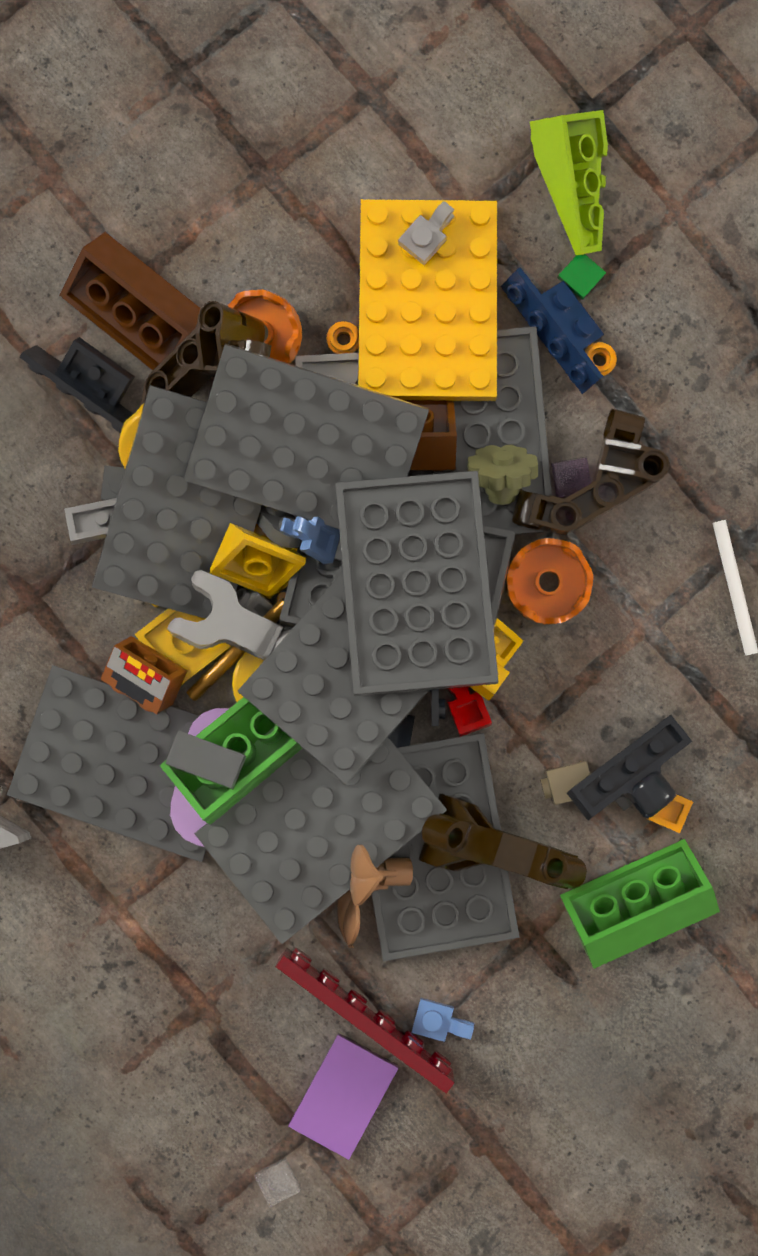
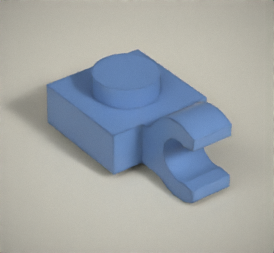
(317, 538)
(436, 1019)

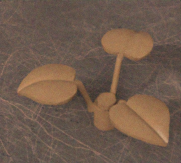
(364, 881)

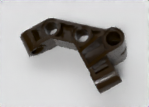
(200, 352)
(617, 467)
(467, 839)

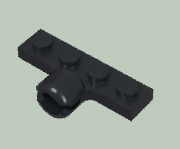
(634, 773)

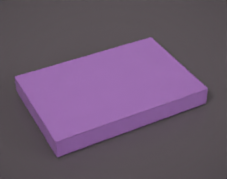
(343, 1096)

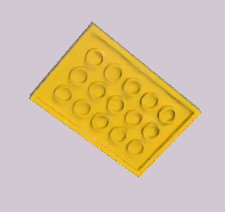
(431, 324)

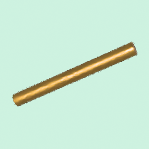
(227, 660)

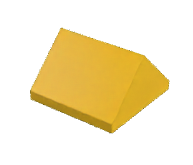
(255, 561)

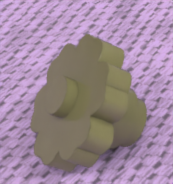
(503, 471)

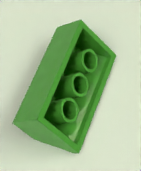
(248, 733)
(640, 903)

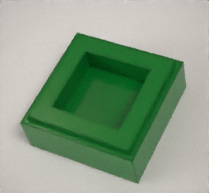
(581, 275)

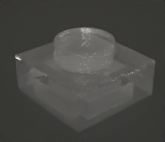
(277, 1182)

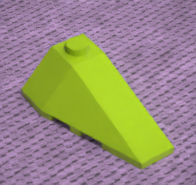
(570, 161)

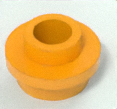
(343, 328)
(607, 352)

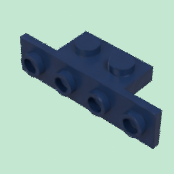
(560, 325)

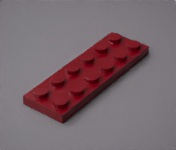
(377, 1025)

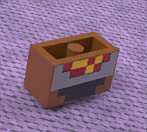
(143, 675)

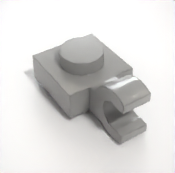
(425, 236)

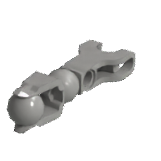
(227, 622)

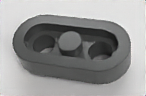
(270, 523)

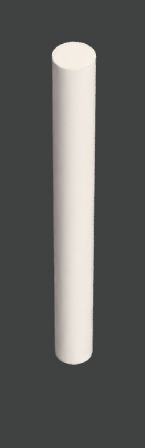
(735, 587)

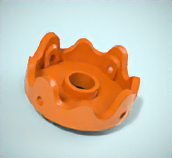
(278, 317)
(573, 576)

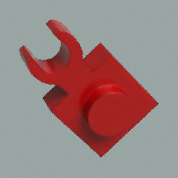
(468, 711)

